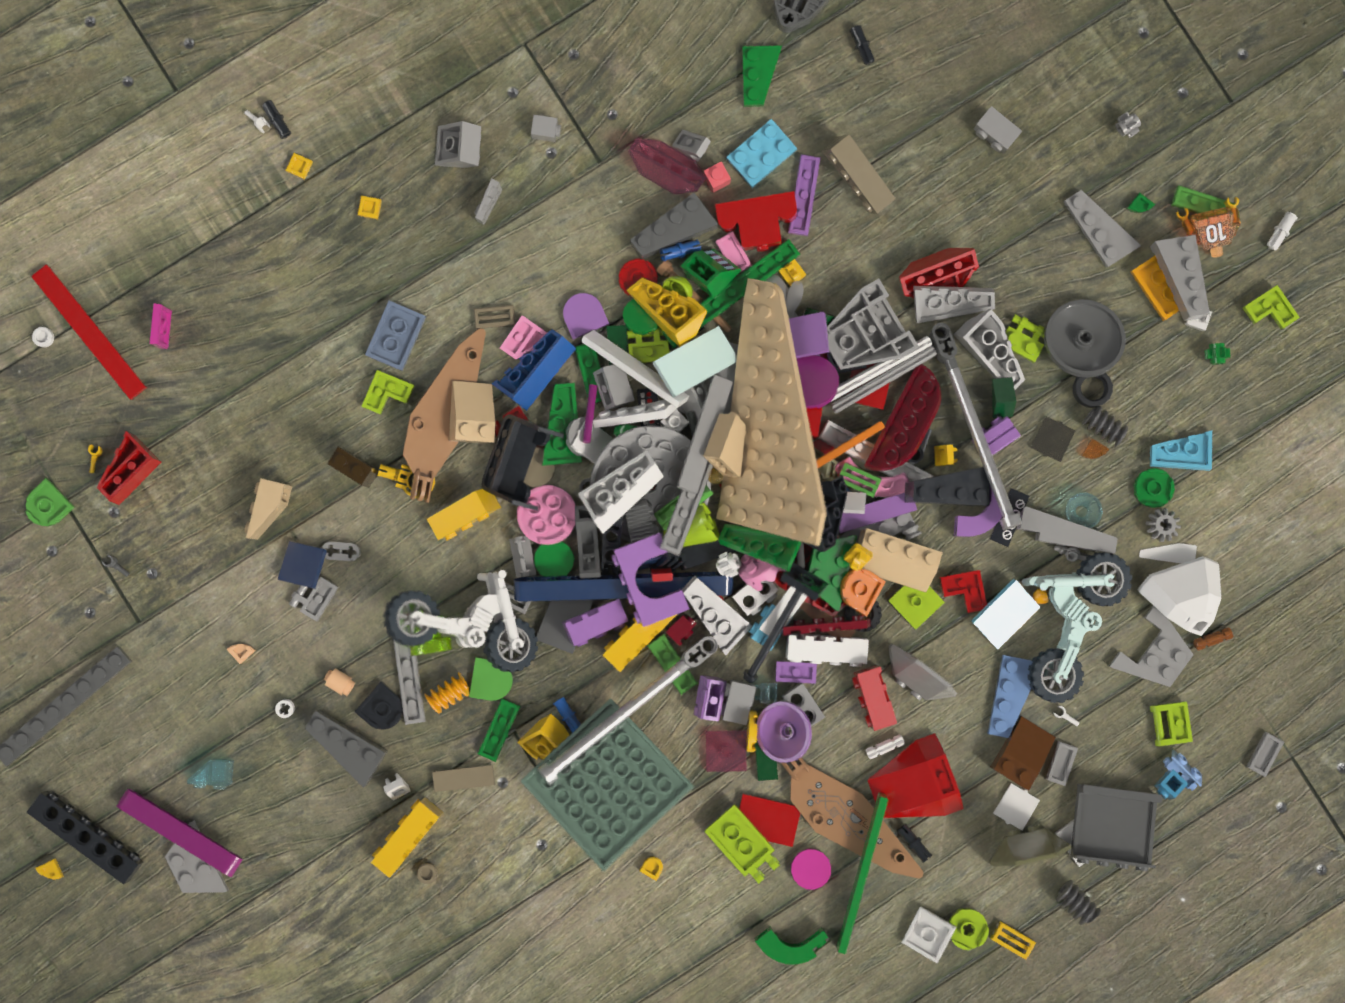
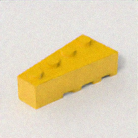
(406, 837)

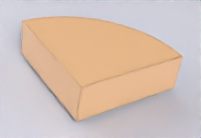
(241, 652)

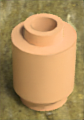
(339, 682)

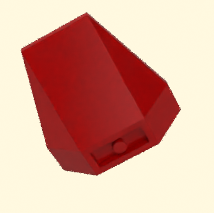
(918, 782)

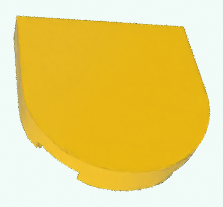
(751, 731)

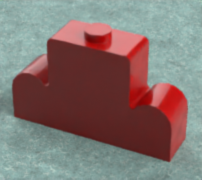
(758, 219)

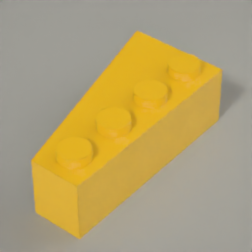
(631, 642)

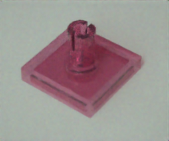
(726, 751)

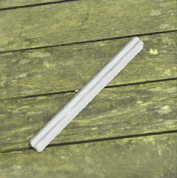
(878, 369)

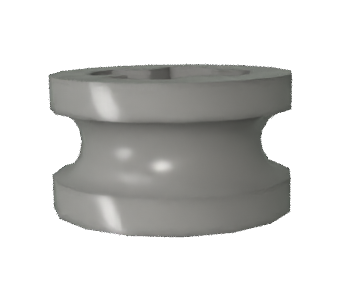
(911, 532)

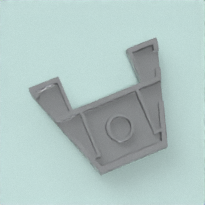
(1164, 656)

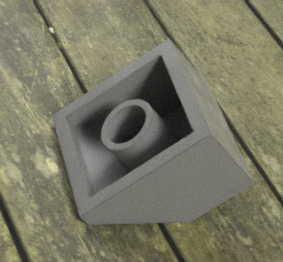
(458, 145)

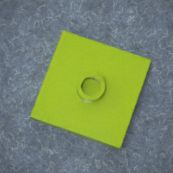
(915, 604)

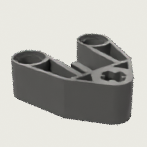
(791, 12)

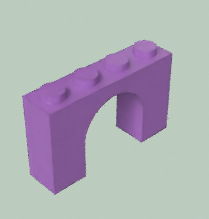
(647, 609)

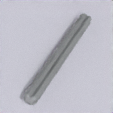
(883, 379)

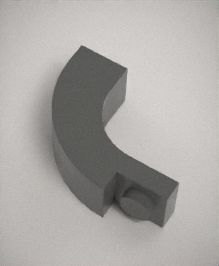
(587, 544)

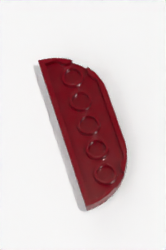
(907, 422)

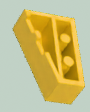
(463, 513)

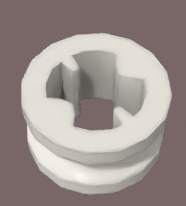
(290, 710)

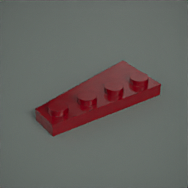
(820, 624)

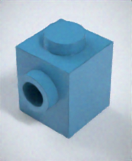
(1170, 785)

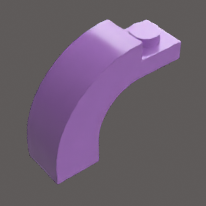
(971, 526)

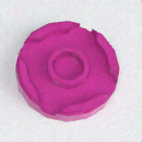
(811, 869)

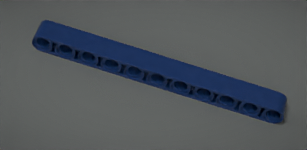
(610, 586)

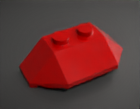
(942, 269)

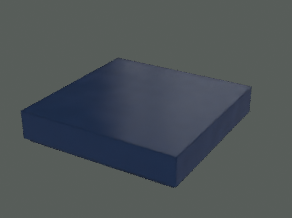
(302, 565)

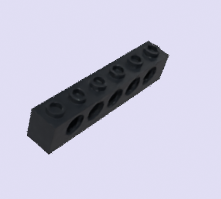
(41, 812)

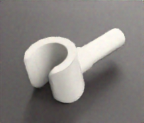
(259, 122)
(1066, 716)

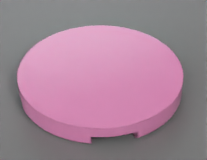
(552, 520)

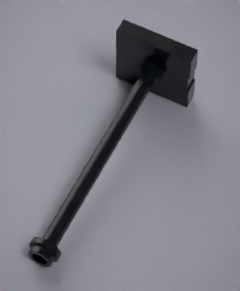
(804, 583)

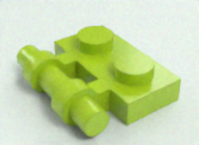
(1022, 344)
(648, 351)

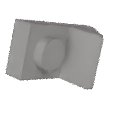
(691, 144)

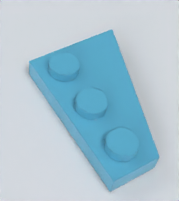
(1185, 453)

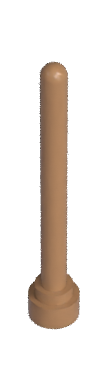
(667, 270)

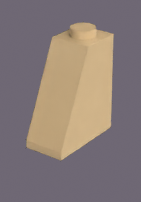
(727, 445)

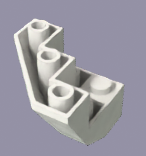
(1186, 593)

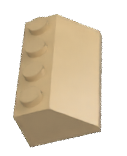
(900, 560)

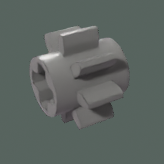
(1128, 124)

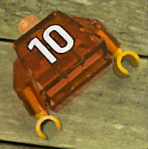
(1213, 227)

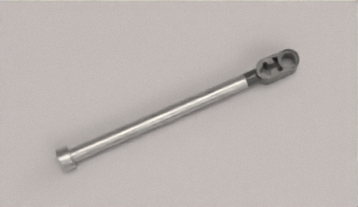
(1009, 518)

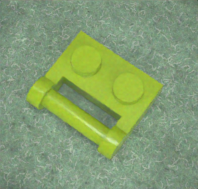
(1178, 723)

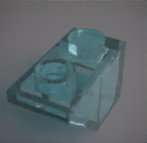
(215, 772)

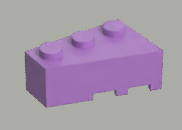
(595, 622)

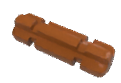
(1213, 639)

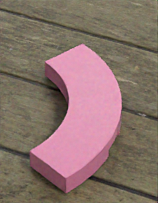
(888, 486)

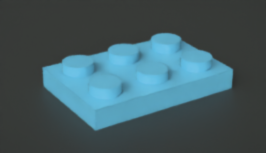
(761, 153)

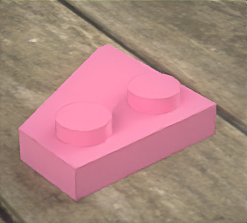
(522, 338)

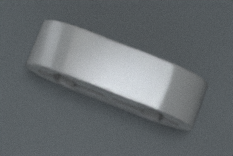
(342, 546)

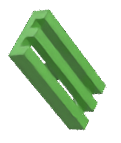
(875, 486)

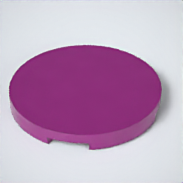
(818, 380)

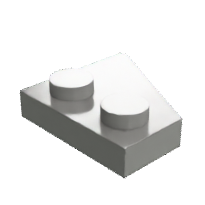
(490, 198)

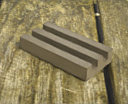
(493, 317)

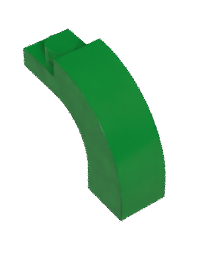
(788, 952)

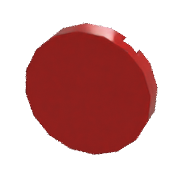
(635, 270)

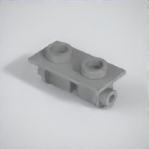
(522, 556)

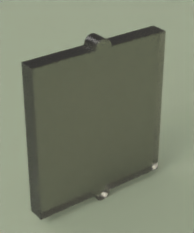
(1052, 439)

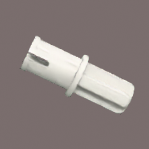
(1281, 230)

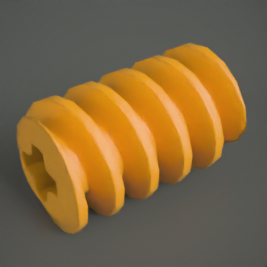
(448, 693)

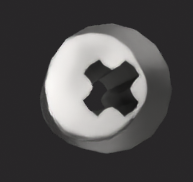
(1106, 425)
(1078, 903)

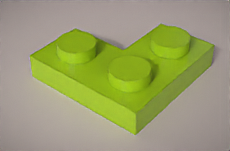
(1272, 303)
(384, 387)

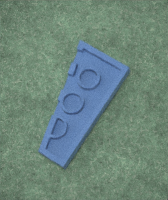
(1010, 695)

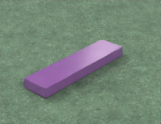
(804, 194)
(877, 512)

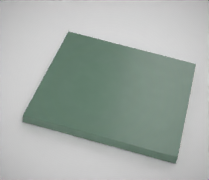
(611, 789)

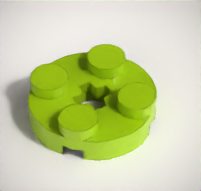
(978, 924)

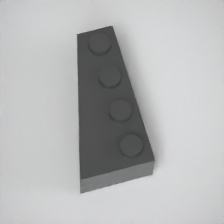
(679, 224)
(351, 749)

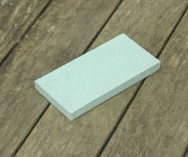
(695, 361)

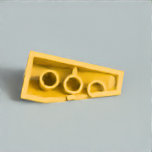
(673, 313)
(543, 737)

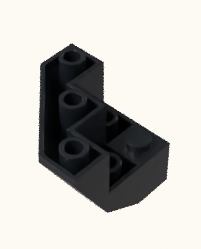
(834, 498)

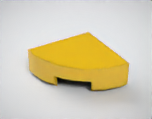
(50, 870)

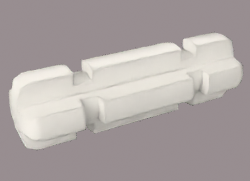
(884, 746)

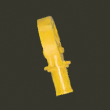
(394, 474)

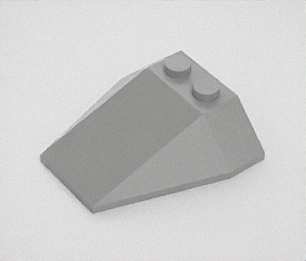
(868, 331)
(917, 676)

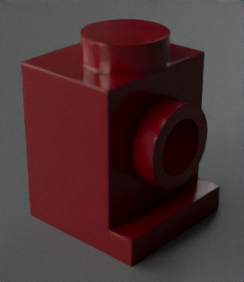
(681, 629)

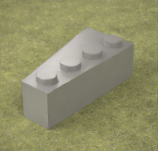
(1183, 274)

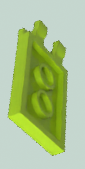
(742, 843)

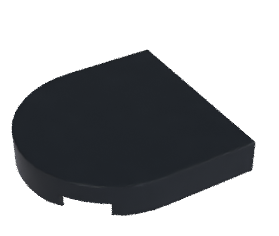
(381, 708)

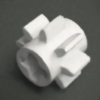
(728, 564)

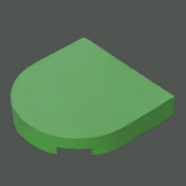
(47, 504)
(489, 682)

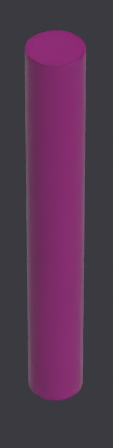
(589, 414)

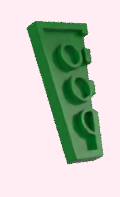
(562, 412)
(761, 545)

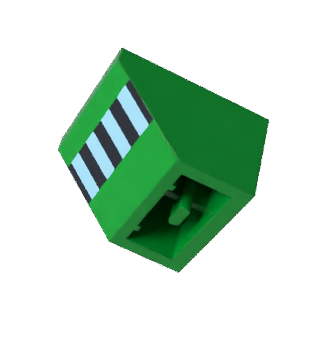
(710, 271)

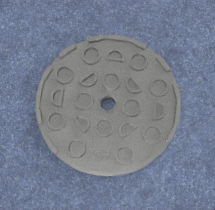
(669, 453)

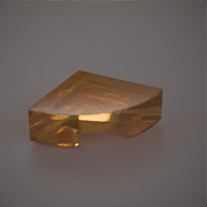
(1094, 450)

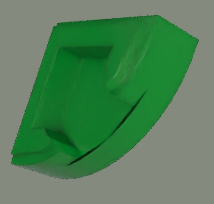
(1140, 204)

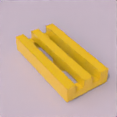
(997, 932)

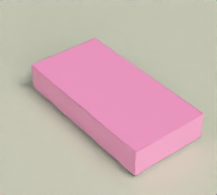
(733, 251)

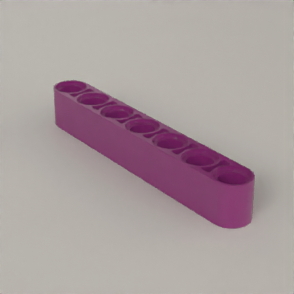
(179, 832)

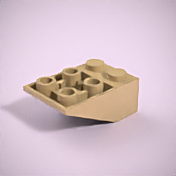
(268, 505)

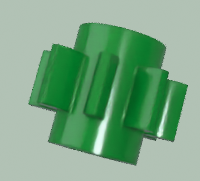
(1217, 353)

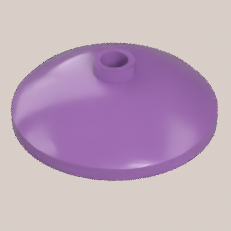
(774, 732)

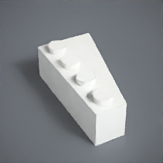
(620, 490)
(826, 649)

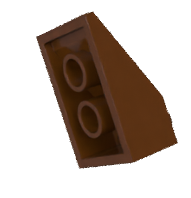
(1023, 753)

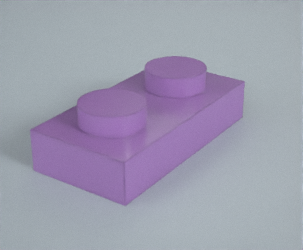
(795, 672)

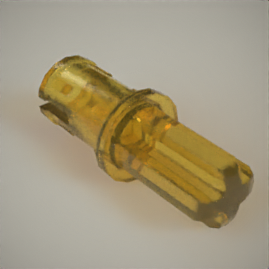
(715, 476)

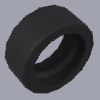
(1079, 397)

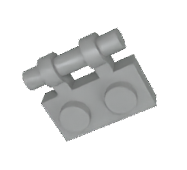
(317, 600)

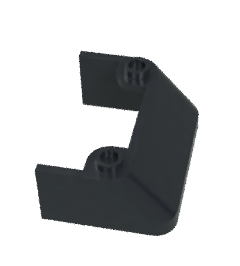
(512, 459)

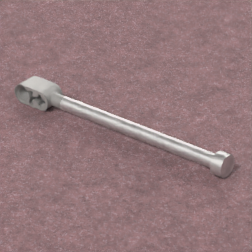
(550, 772)

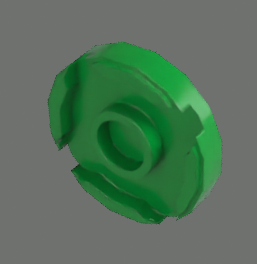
(637, 319)
(1154, 488)
(554, 559)

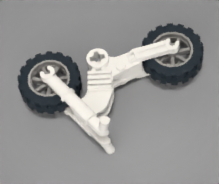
(501, 636)

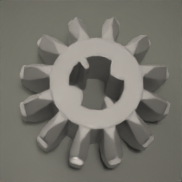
(1167, 518)

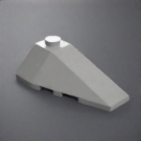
(987, 342)

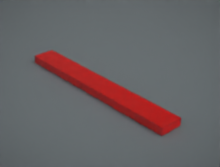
(89, 332)

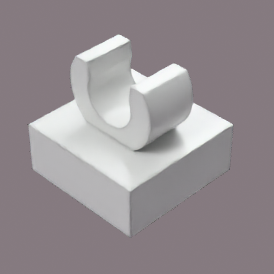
(1200, 324)
(396, 788)

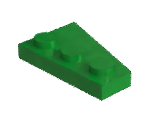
(758, 70)

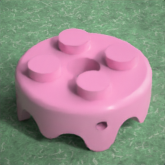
(754, 571)

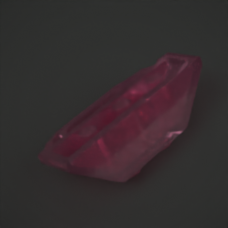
(666, 166)

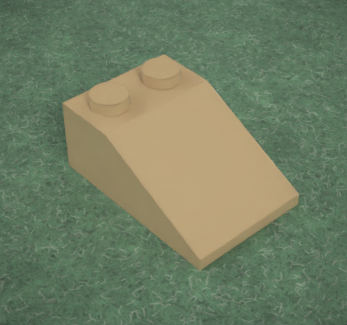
(472, 413)

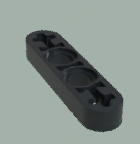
(608, 545)

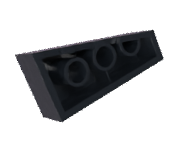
(957, 488)

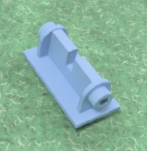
(1179, 764)

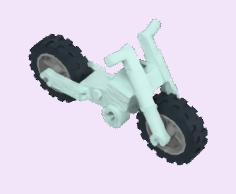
(1063, 659)

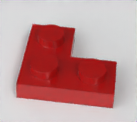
(969, 585)

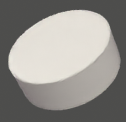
(43, 337)

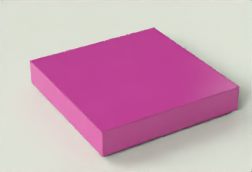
(160, 326)

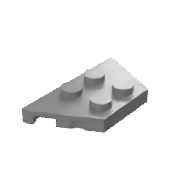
(193, 873)

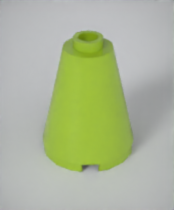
(702, 528)

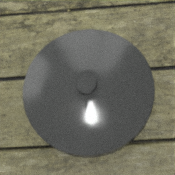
(1085, 338)

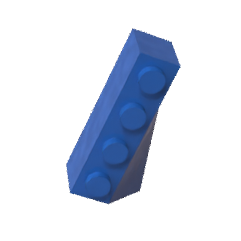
(535, 370)

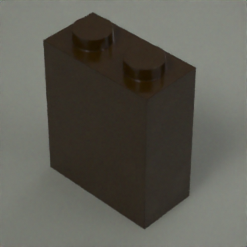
(353, 467)

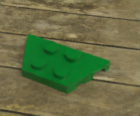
(832, 568)

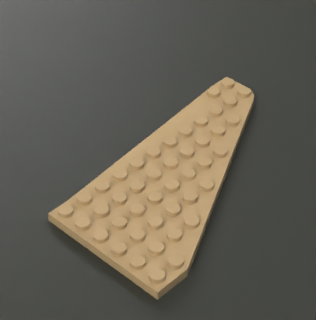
(779, 468)

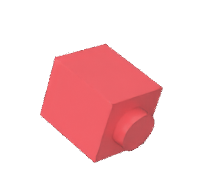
(717, 177)

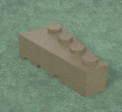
(858, 173)

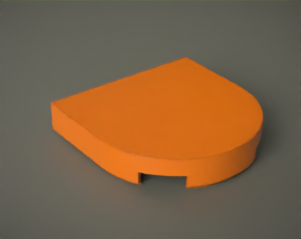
(860, 590)

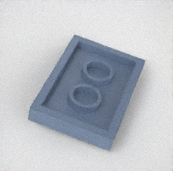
(395, 335)

